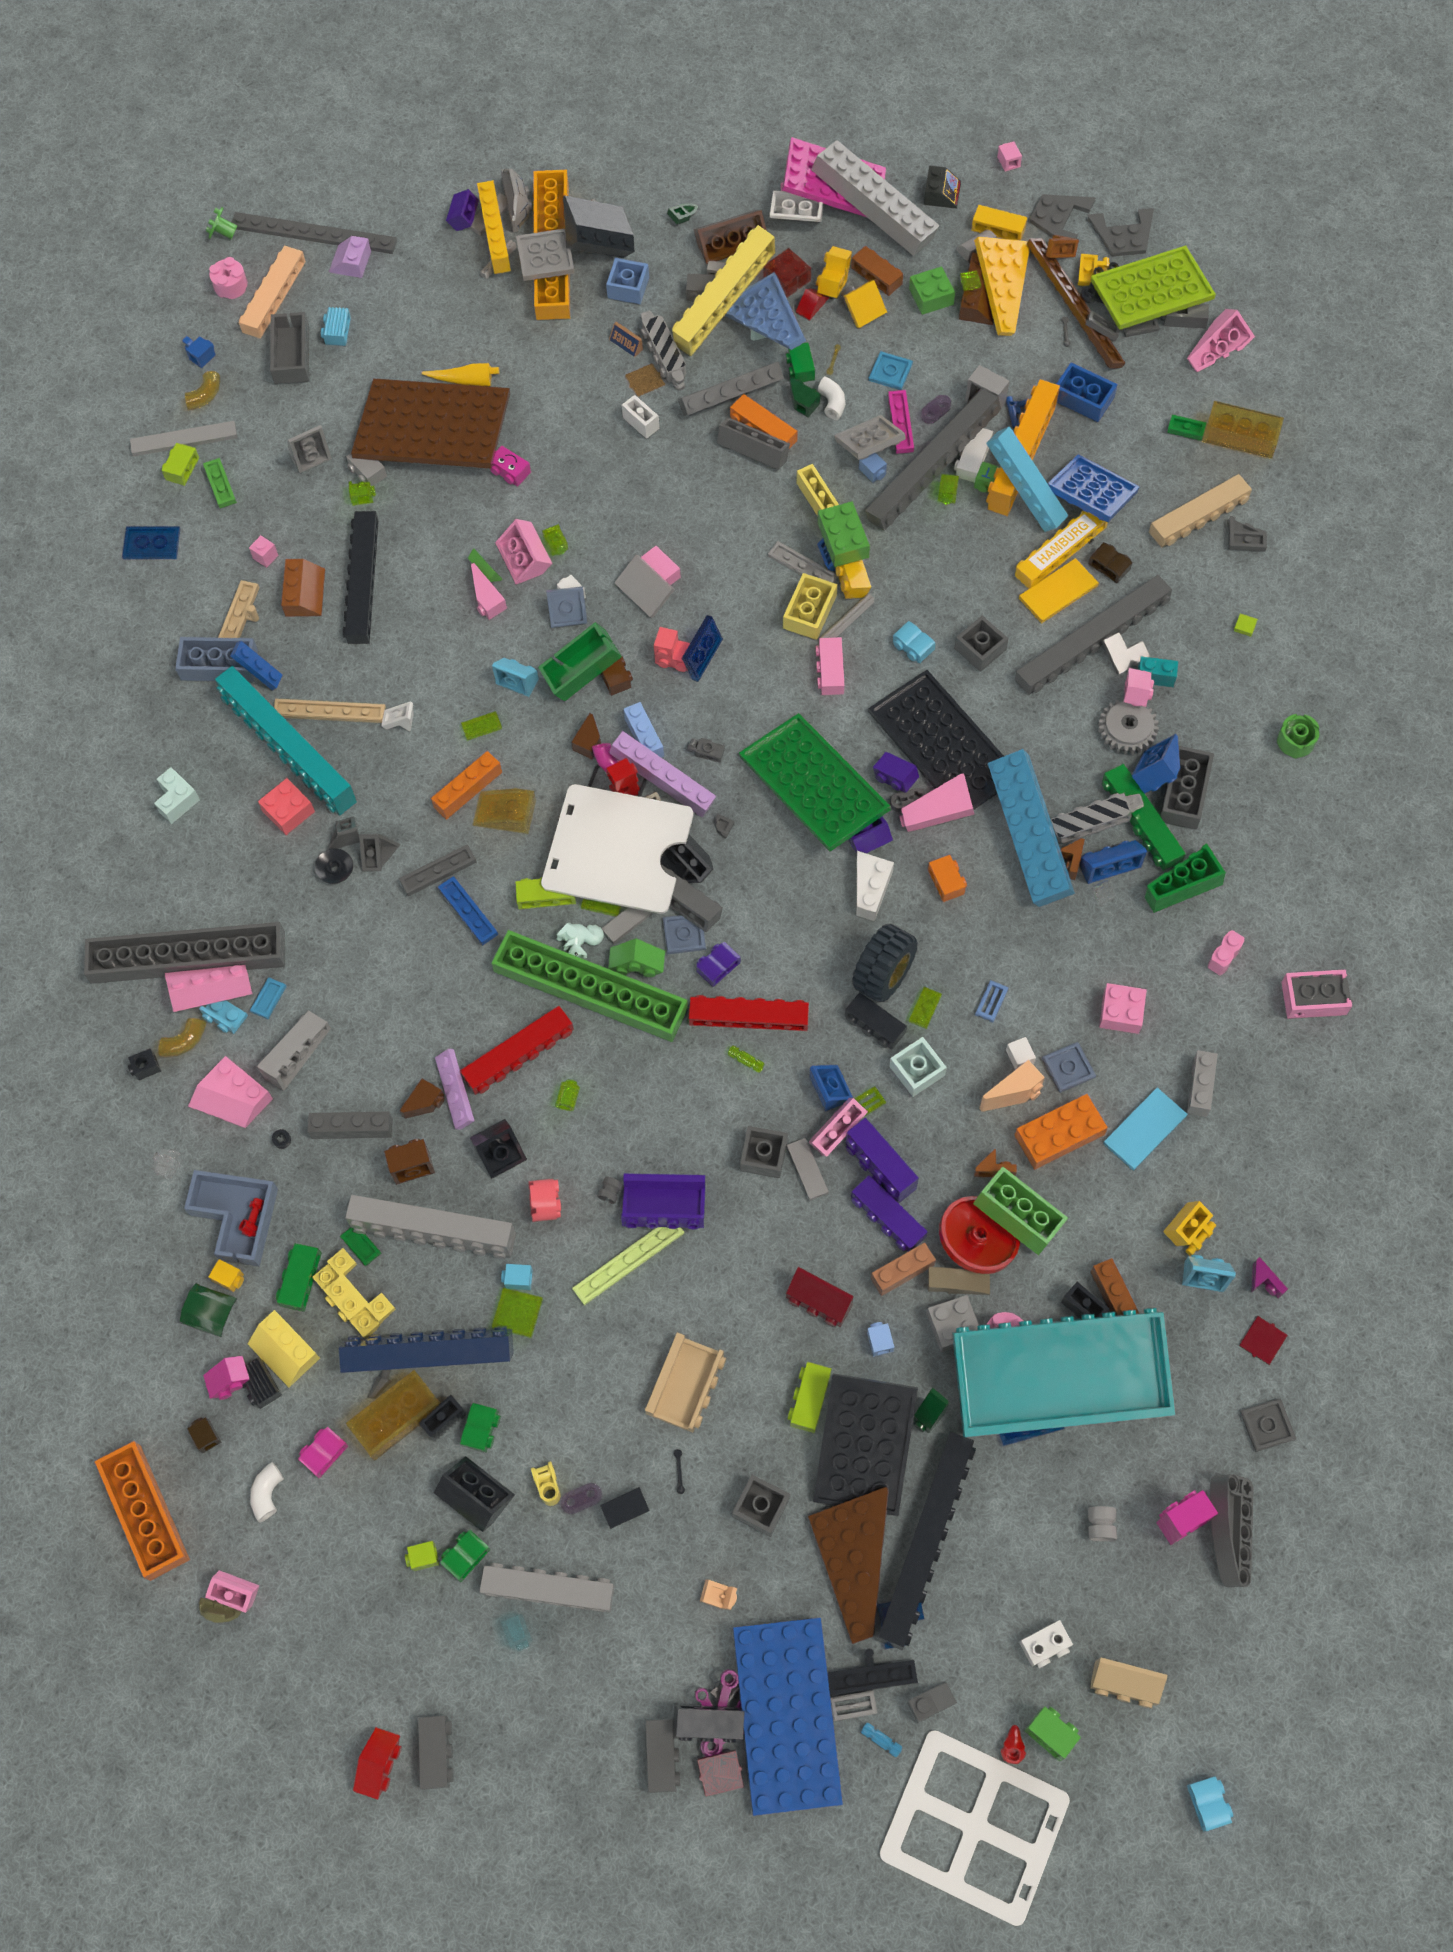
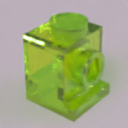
(361, 493)
(555, 540)

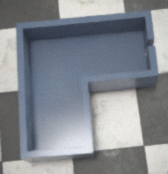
(228, 1200)

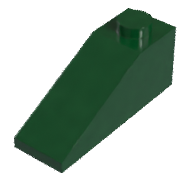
(930, 1411)

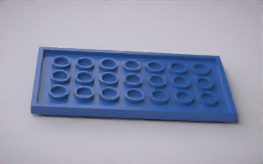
(787, 1716)

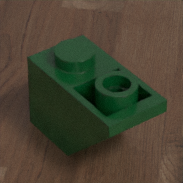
(804, 398)

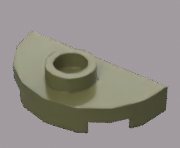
(216, 1611)

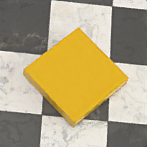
(865, 304)

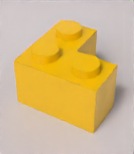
(835, 272)

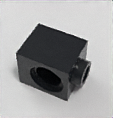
(151, 1068)

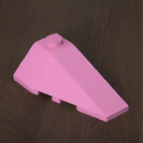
(1223, 336)

